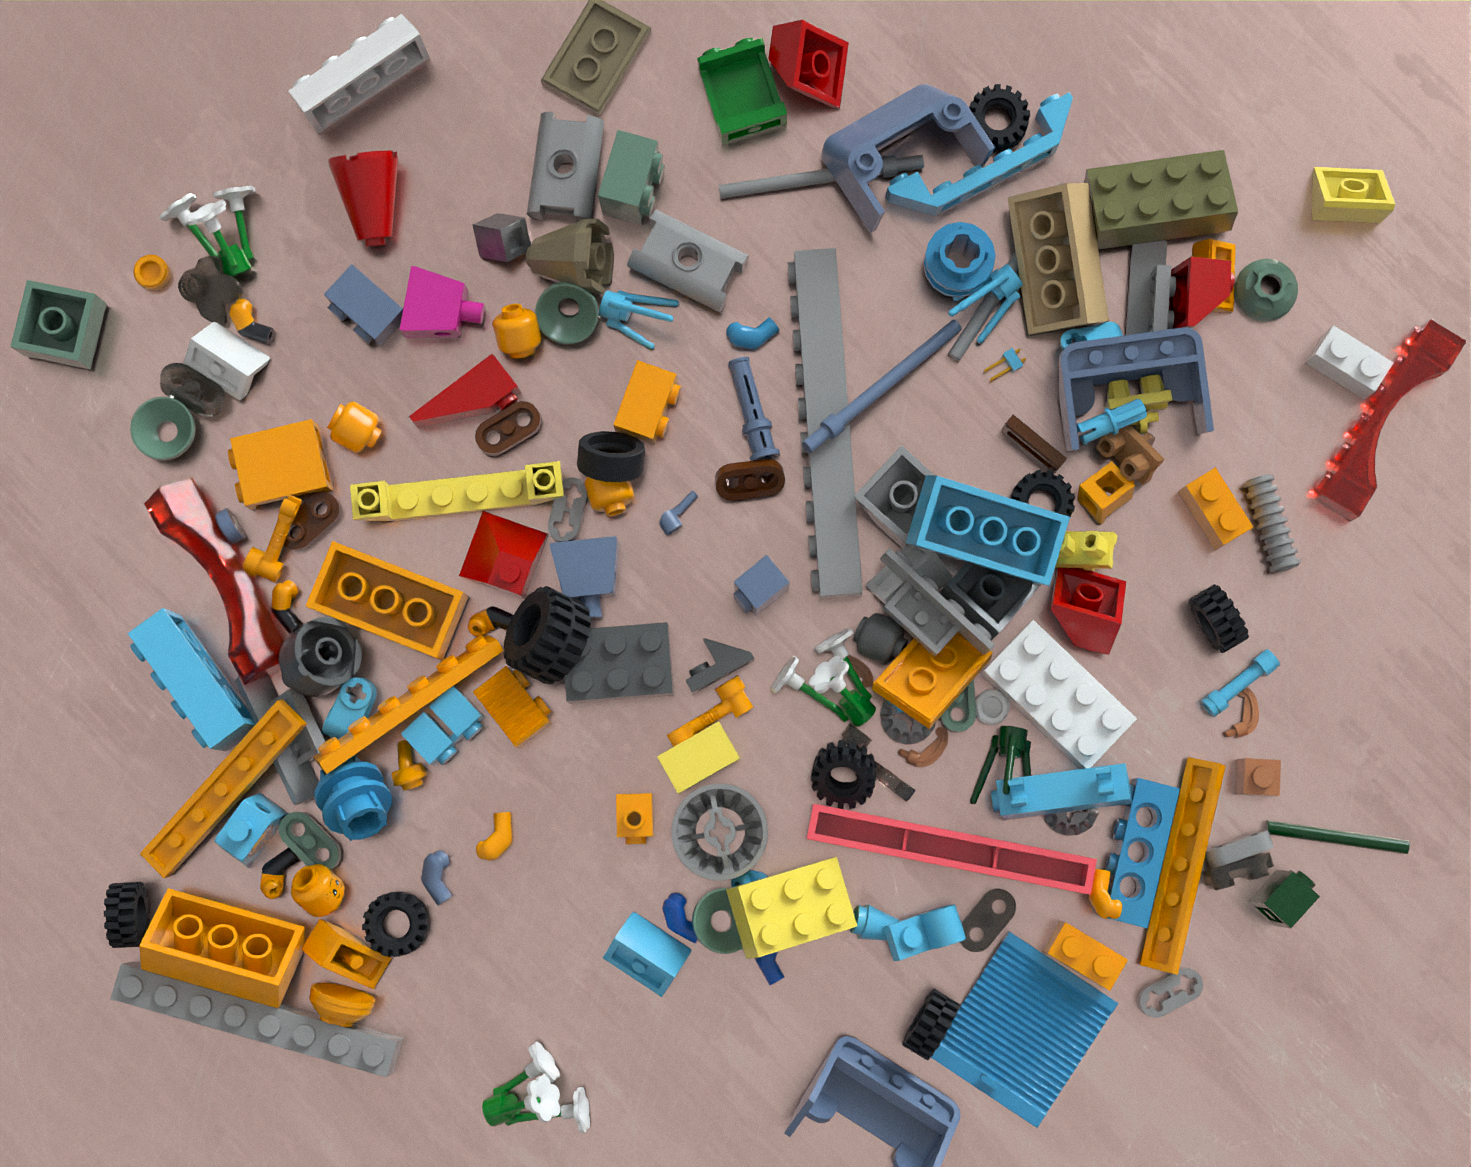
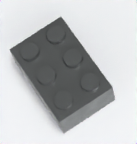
(622, 665)

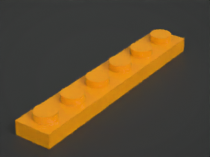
(395, 710)
(223, 788)
(1182, 865)

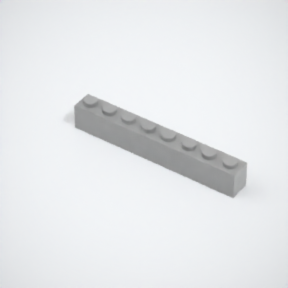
(281, 1027)

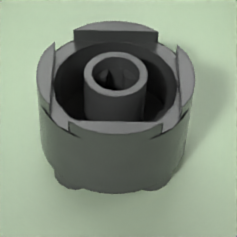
(319, 657)

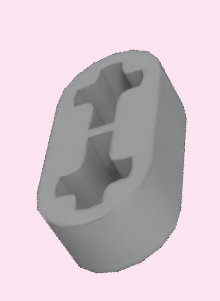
(576, 512)
(1239, 849)
(1173, 1000)

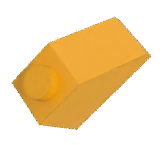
(345, 954)

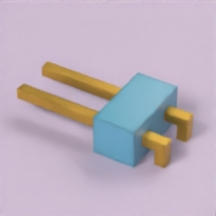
(1011, 359)

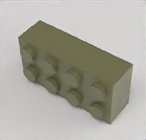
(1161, 199)

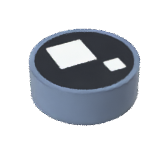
(229, 526)

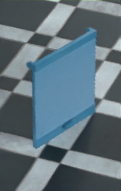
(1023, 1029)

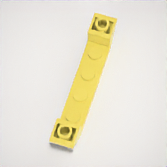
(457, 495)

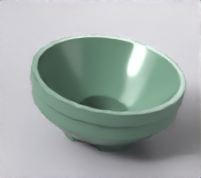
(1254, 301)
(563, 327)
(151, 417)
(718, 942)

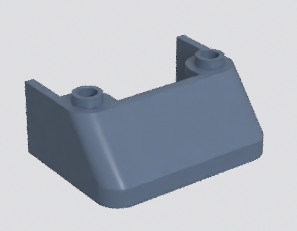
(854, 153)
(1170, 353)
(881, 1101)

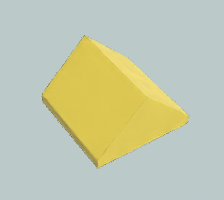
(1350, 195)

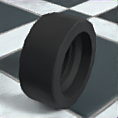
(610, 456)

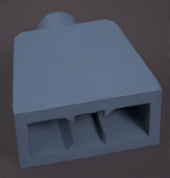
(587, 570)

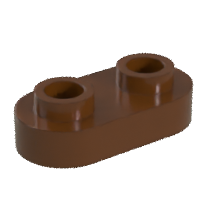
(506, 425)
(749, 479)
(311, 523)

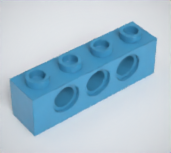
(1162, 803)

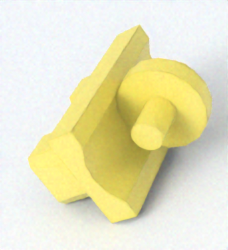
(1152, 396)
(1087, 550)

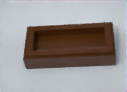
(1033, 444)

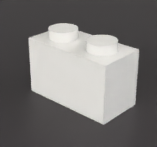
(1349, 362)

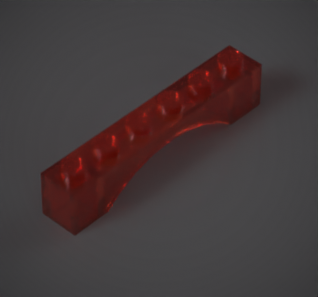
(1353, 478)
(187, 519)

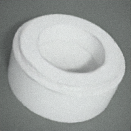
(991, 707)

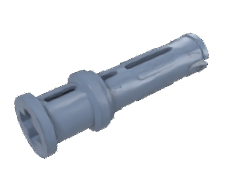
(756, 425)

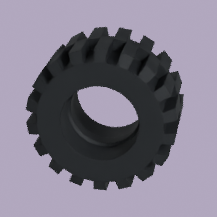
(547, 635)

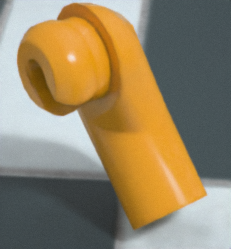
(1101, 899)

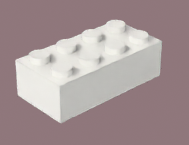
(1058, 696)

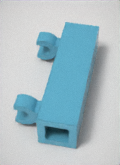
(1063, 792)

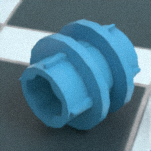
(976, 249)
(353, 799)

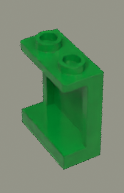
(741, 90)

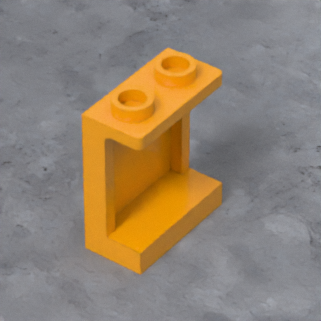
(279, 463)

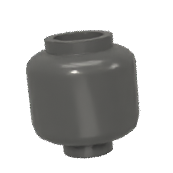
(880, 638)

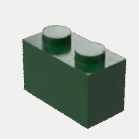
(1285, 897)

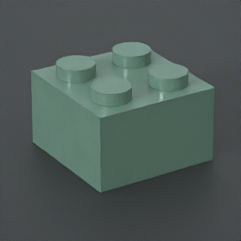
(630, 178)
(58, 324)

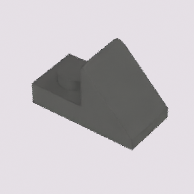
(727, 660)

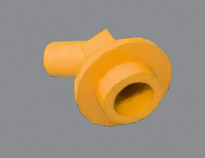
(408, 774)

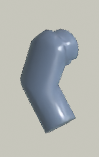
(432, 874)

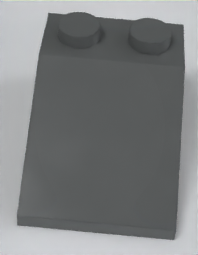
(988, 595)

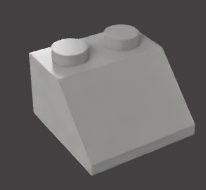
(893, 494)

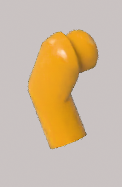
(499, 840)

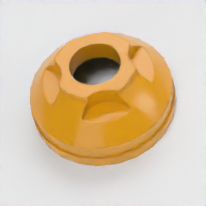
(340, 1003)

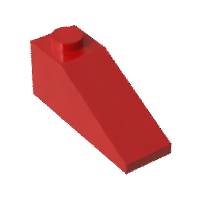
(474, 394)

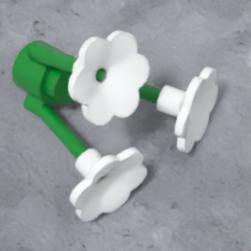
(233, 258)
(855, 705)
(542, 1096)

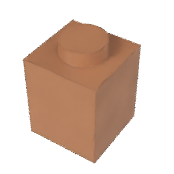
(1257, 777)

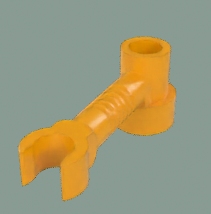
(266, 563)
(732, 700)

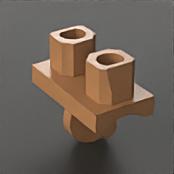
(1133, 452)

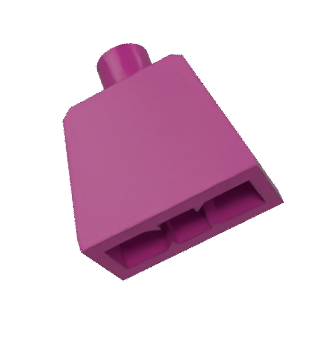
(437, 306)

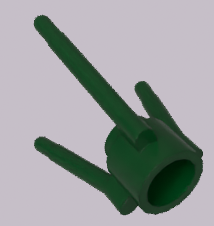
(1011, 742)

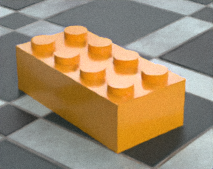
(387, 600)
(222, 948)

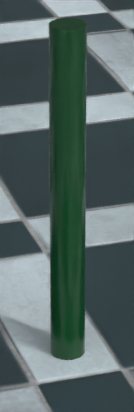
(1337, 836)

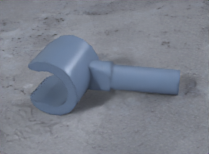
(669, 521)

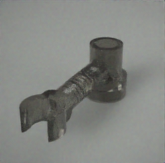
(892, 781)

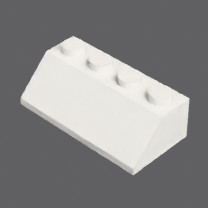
(359, 72)

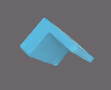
(647, 954)

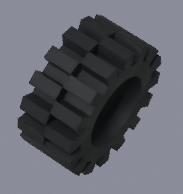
(1009, 101)
(1048, 482)
(1218, 618)
(844, 791)
(126, 914)
(374, 924)
(930, 1024)

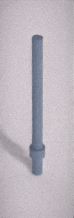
(834, 424)

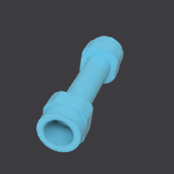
(1262, 664)

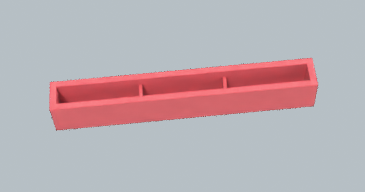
(951, 849)

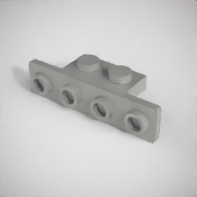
(1149, 289)
(926, 612)
(294, 761)

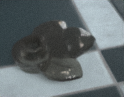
(213, 288)

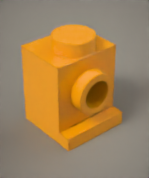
(1093, 495)

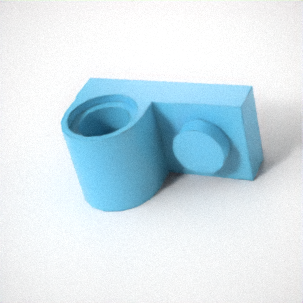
(924, 932)

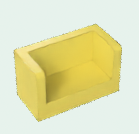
(698, 757)

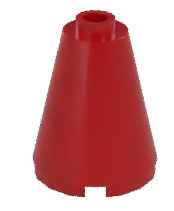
(368, 192)

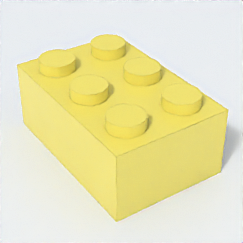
(791, 908)

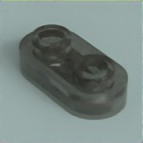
(194, 389)
(1253, 866)
(987, 920)

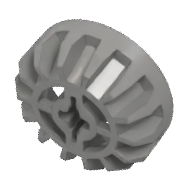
(726, 865)

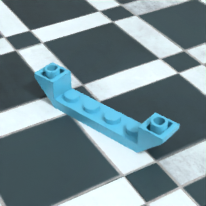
(913, 194)

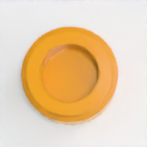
(152, 272)

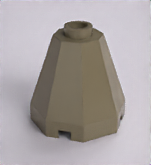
(574, 255)

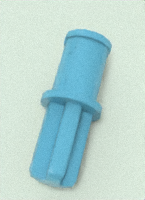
(1111, 420)

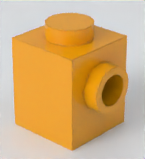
(635, 817)

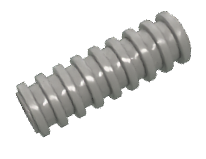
(1271, 523)

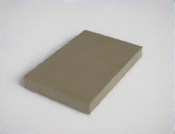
(596, 56)

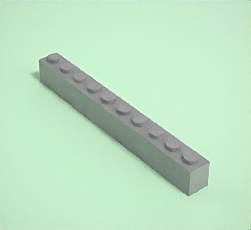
(825, 393)

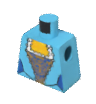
(250, 828)

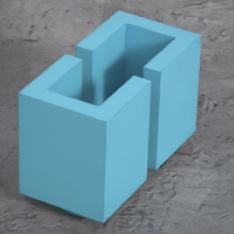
(431, 739)

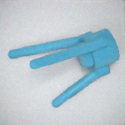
(1002, 284)
(620, 305)

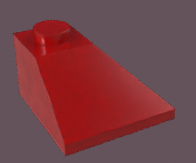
(809, 60)
(1199, 289)
(503, 555)
(1089, 607)

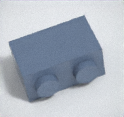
(365, 305)
(760, 586)

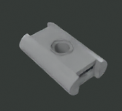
(562, 143)
(672, 241)

